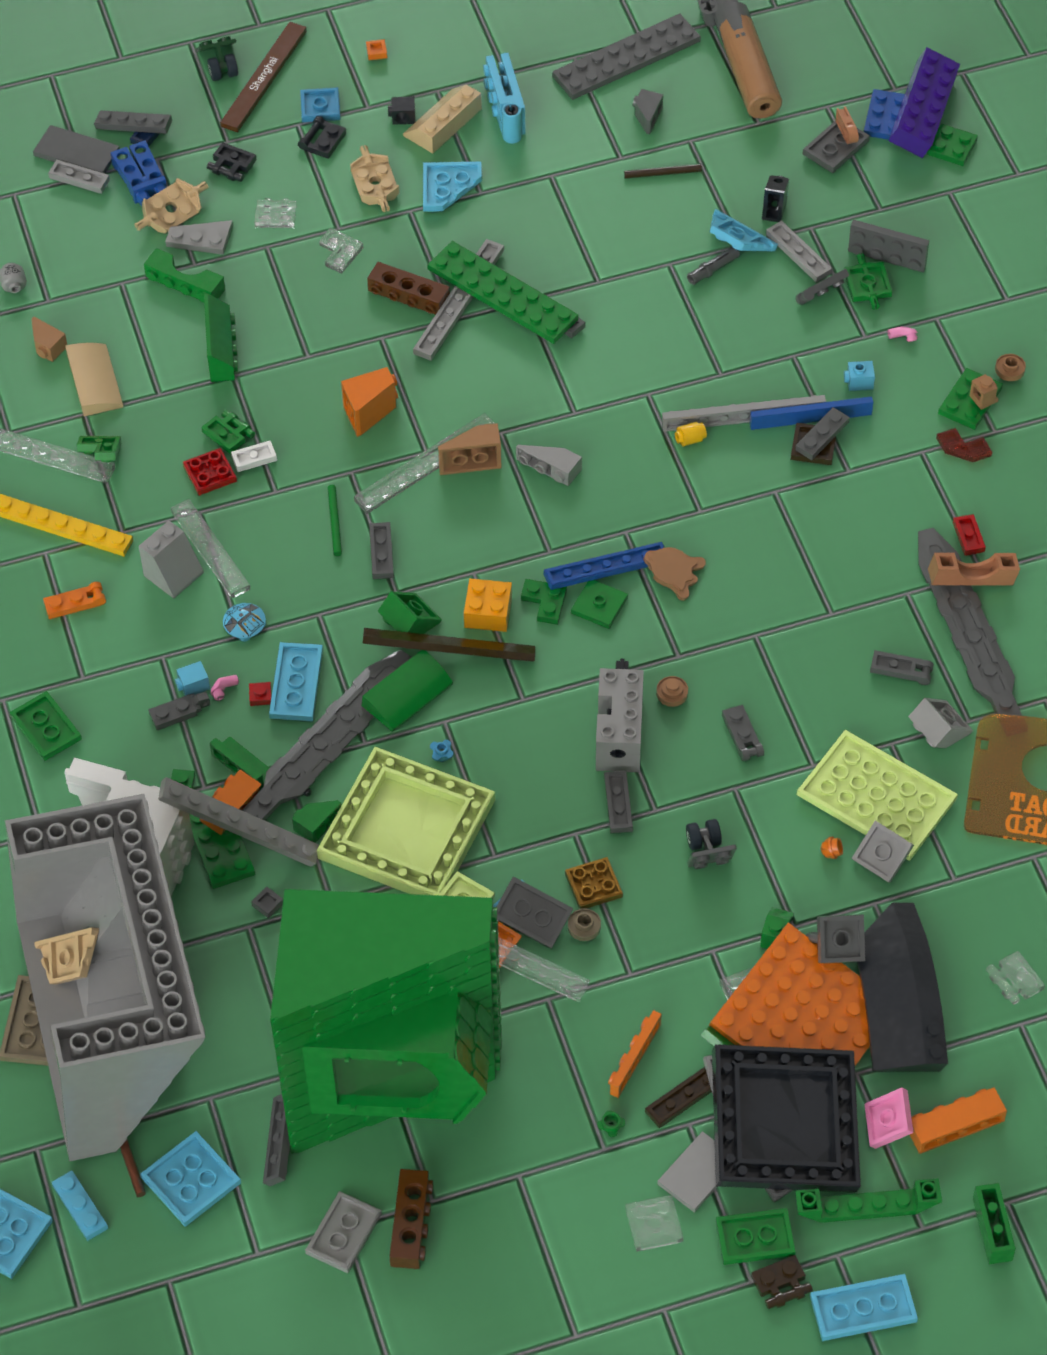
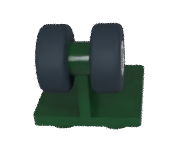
(218, 65)

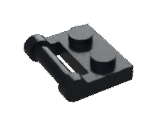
(327, 140)

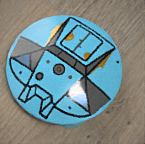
(244, 621)

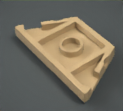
(68, 955)

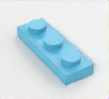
(79, 1205)

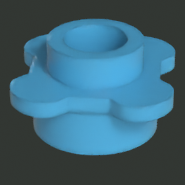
(441, 756)

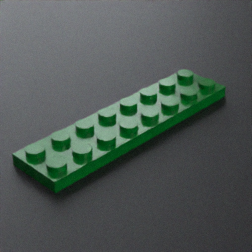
(503, 292)

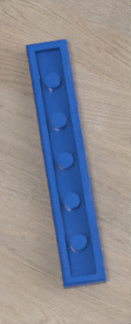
(809, 412)
(598, 567)

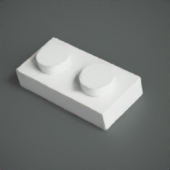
(254, 456)

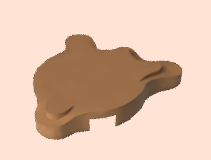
(674, 569)

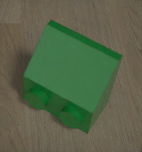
(408, 613)

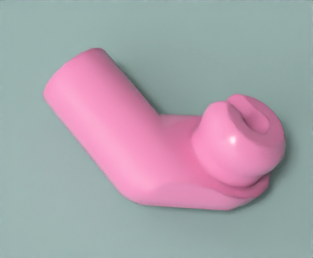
(902, 331)
(220, 685)

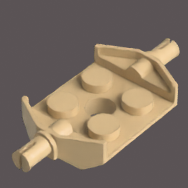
(371, 169)
(181, 196)

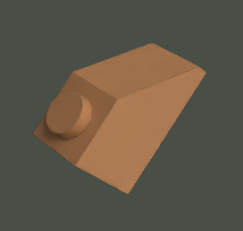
(48, 340)

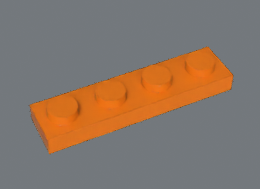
(638, 1047)

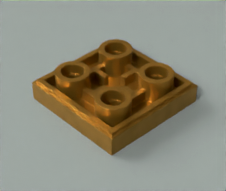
(593, 883)

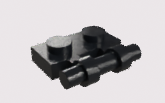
(233, 157)

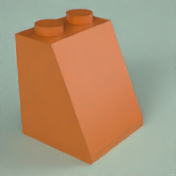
(369, 398)

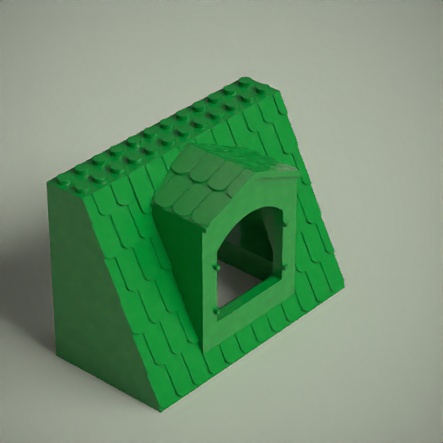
(383, 1009)

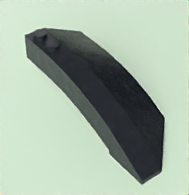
(902, 995)

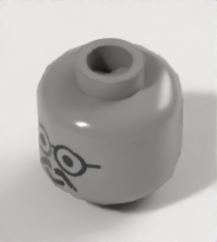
(12, 277)

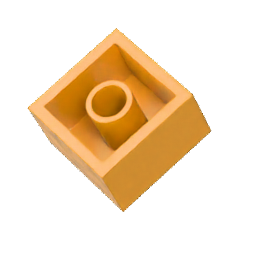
(488, 605)

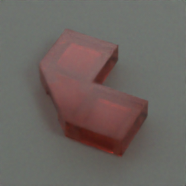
(954, 445)

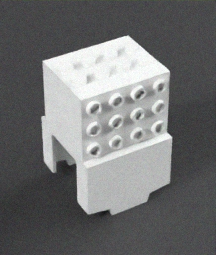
(171, 825)

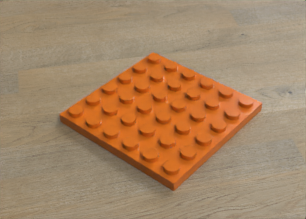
(796, 1001)

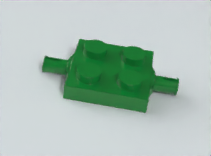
(868, 281)

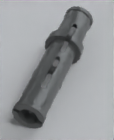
(707, 269)

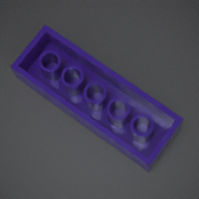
(924, 102)

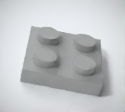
(882, 851)

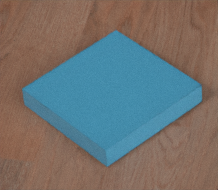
(320, 103)

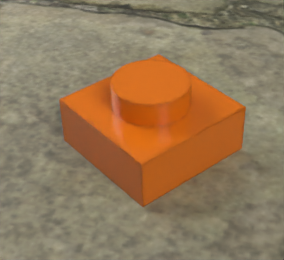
(376, 49)

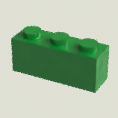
(994, 1223)

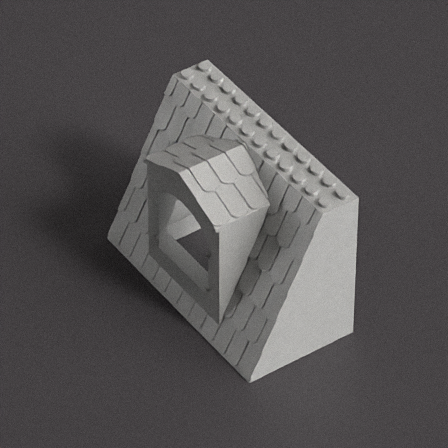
(135, 1015)

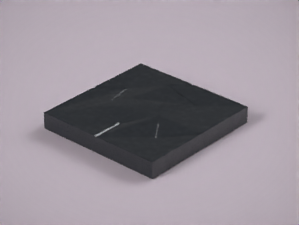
(785, 1118)

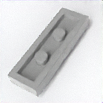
(79, 176)

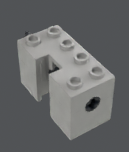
(619, 718)

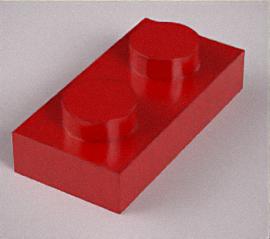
(969, 534)

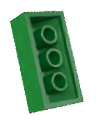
(220, 339)

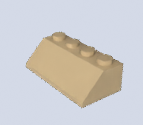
(445, 118)

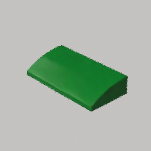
(406, 690)

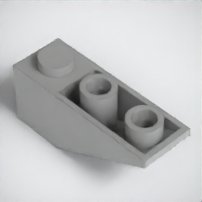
(552, 461)

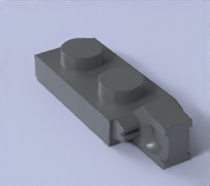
(178, 710)

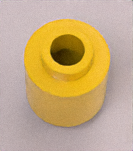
(690, 433)

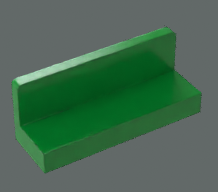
(238, 758)

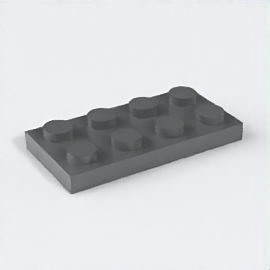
(888, 245)

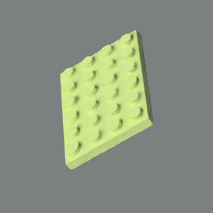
(869, 786)

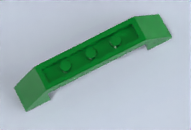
(869, 1205)

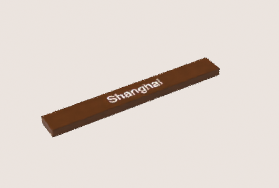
(263, 77)

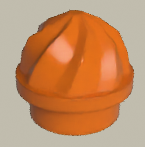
(832, 848)

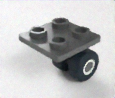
(710, 837)

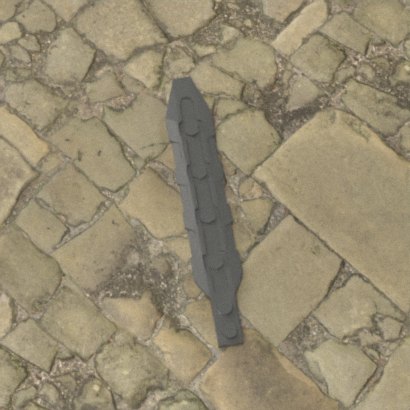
(970, 630)
(322, 742)

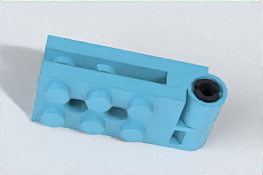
(507, 102)

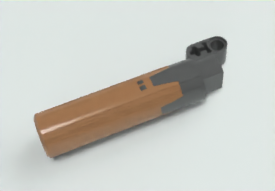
(744, 55)

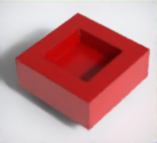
(260, 693)

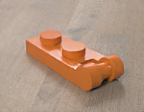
(74, 600)

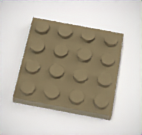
(22, 1033)

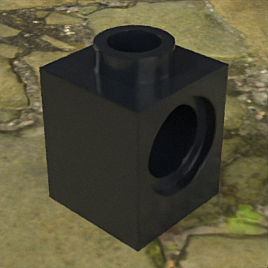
(402, 110)

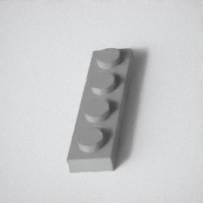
(799, 251)

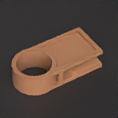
(846, 126)

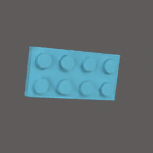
(296, 681)
(863, 1307)

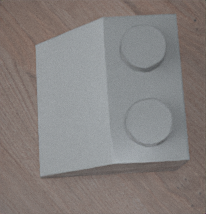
(939, 723)

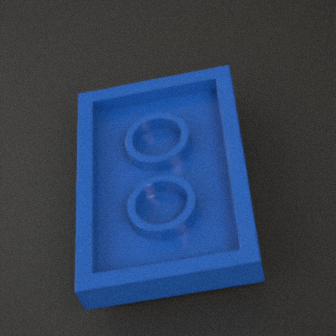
(882, 113)

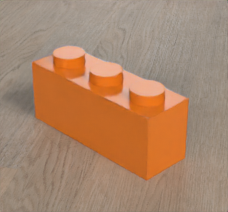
(237, 792)

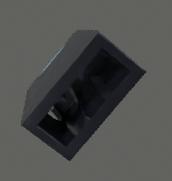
(775, 191)

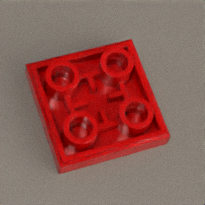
(209, 471)

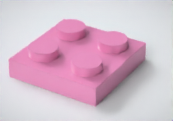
(888, 1118)

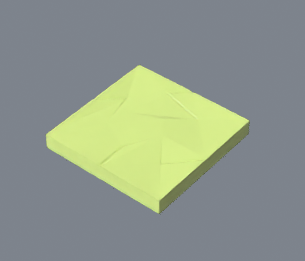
(406, 824)

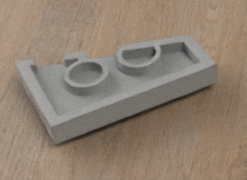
(200, 237)

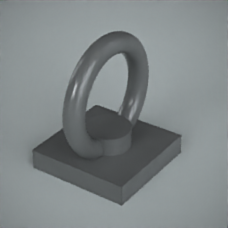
(839, 938)

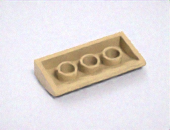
(93, 377)

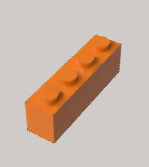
(957, 1119)

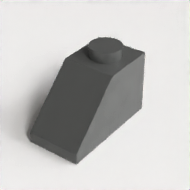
(648, 108)

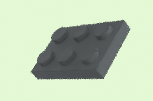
(831, 149)
(532, 912)

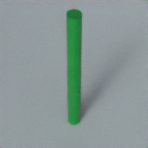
(336, 539)

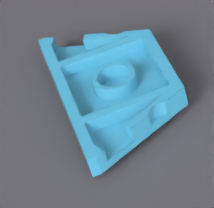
(738, 234)

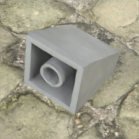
(169, 560)

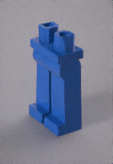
(139, 171)

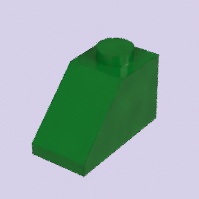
(315, 819)
(774, 924)

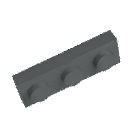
(822, 433)
(381, 550)
(618, 802)

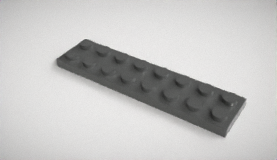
(626, 56)

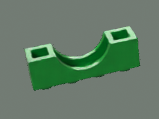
(161, 268)

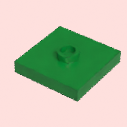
(599, 603)

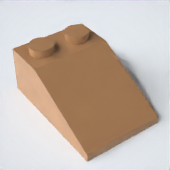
(471, 451)

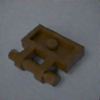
(778, 1276)

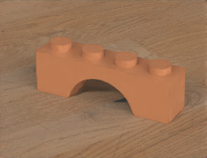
(997, 570)

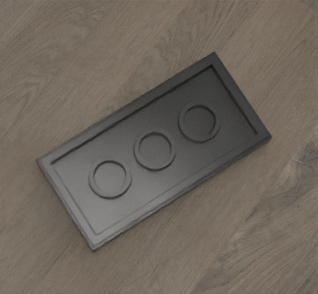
(75, 149)

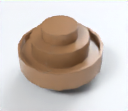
(1010, 367)
(672, 691)

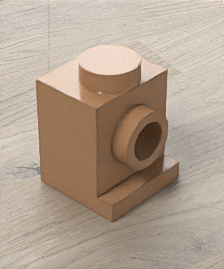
(986, 388)

